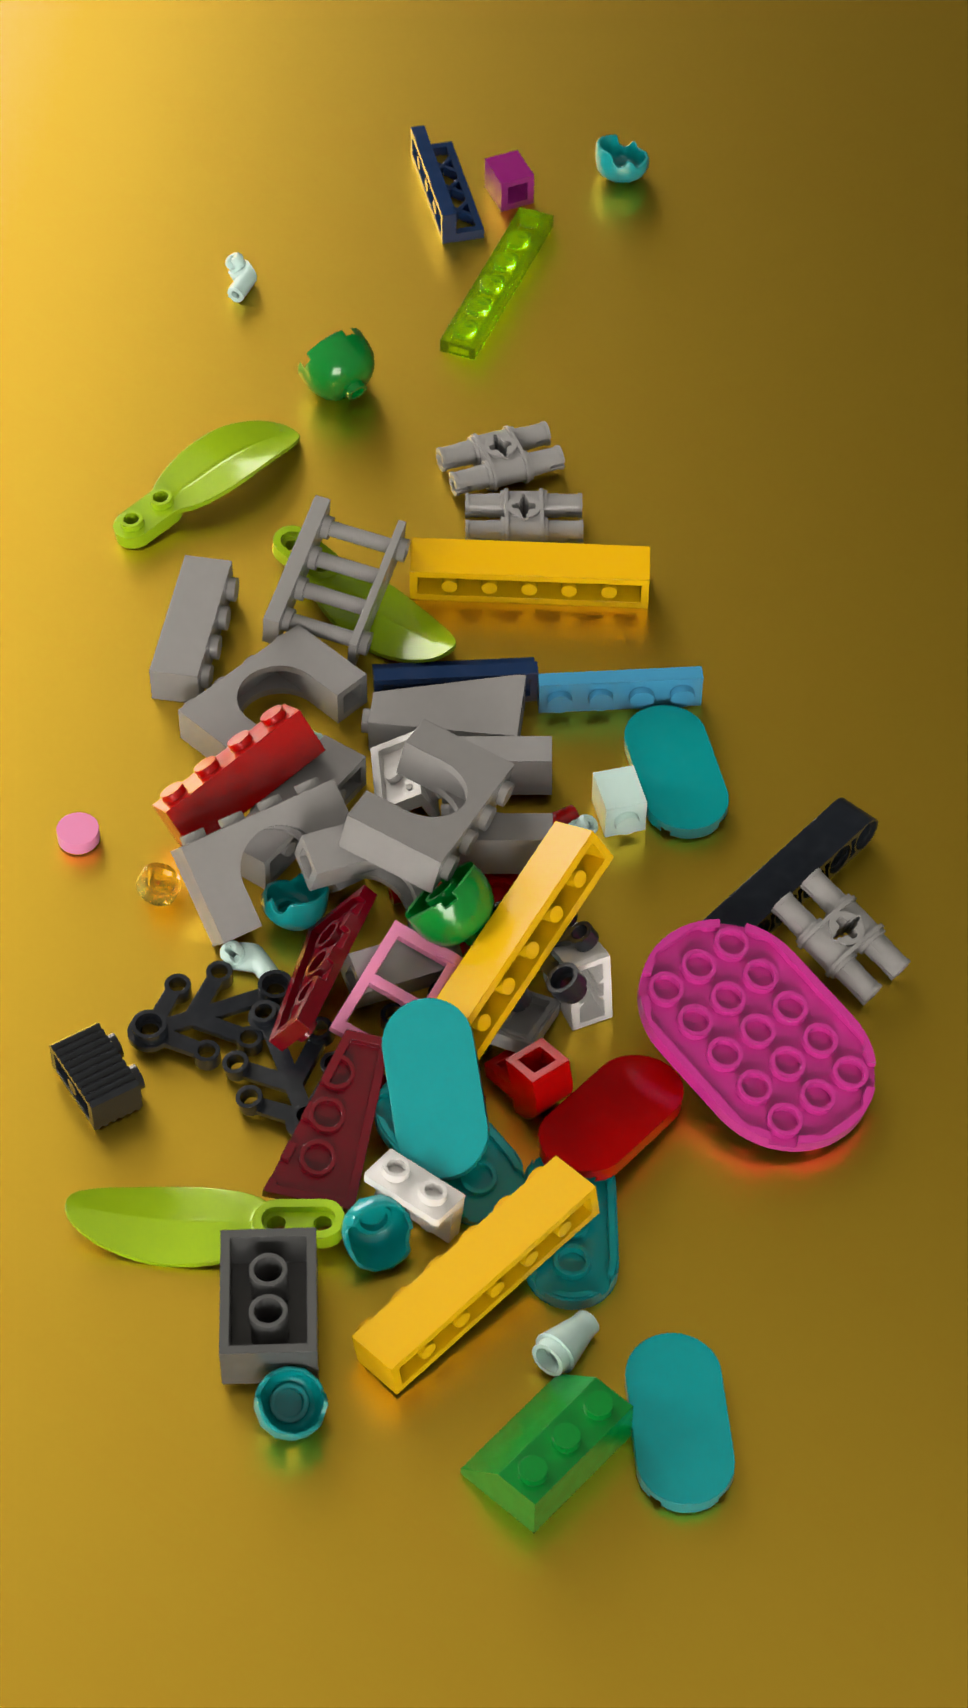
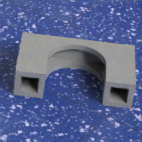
(289, 665)
(513, 836)
(423, 846)
(213, 861)
(328, 864)

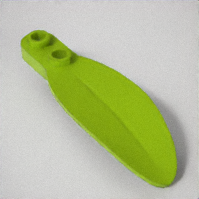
(202, 475)
(400, 627)
(185, 1223)

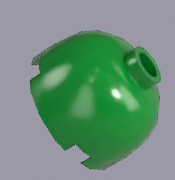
(339, 366)
(454, 909)

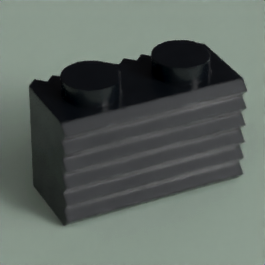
(97, 1075)

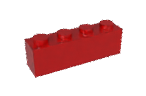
(241, 773)

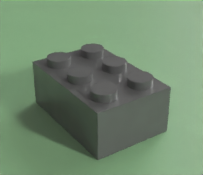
(268, 1302)

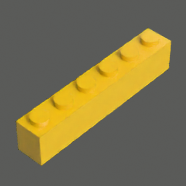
(529, 572)
(525, 928)
(475, 1274)

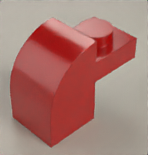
(532, 1077)

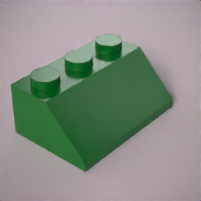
(551, 1447)

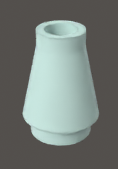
(563, 1344)

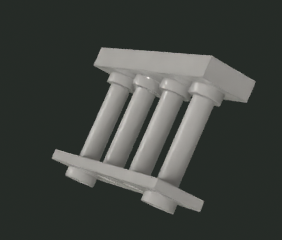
(308, 555)

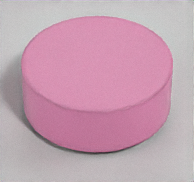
(78, 833)

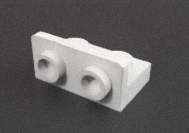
(396, 787)
(426, 1197)

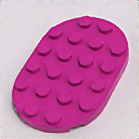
(756, 1035)

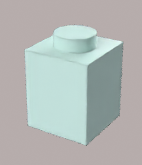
(619, 801)

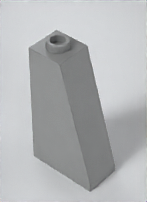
(463, 707)

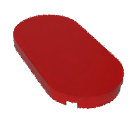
(612, 1116)

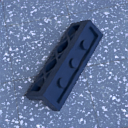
(439, 194)
(408, 675)

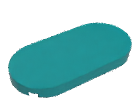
(676, 771)
(435, 1088)
(495, 1176)
(587, 1264)
(679, 1422)

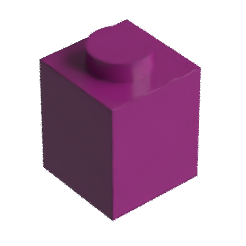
(509, 180)

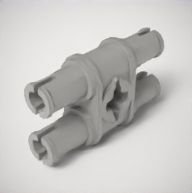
(500, 458)
(524, 516)
(840, 954)

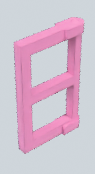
(369, 978)

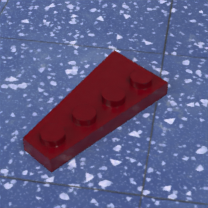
(318, 967)
(334, 1131)

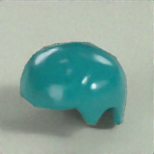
(620, 162)
(293, 905)
(377, 1233)
(290, 1403)

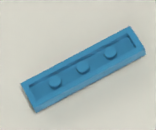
(619, 689)

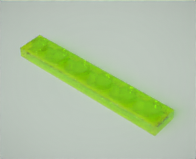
(496, 283)

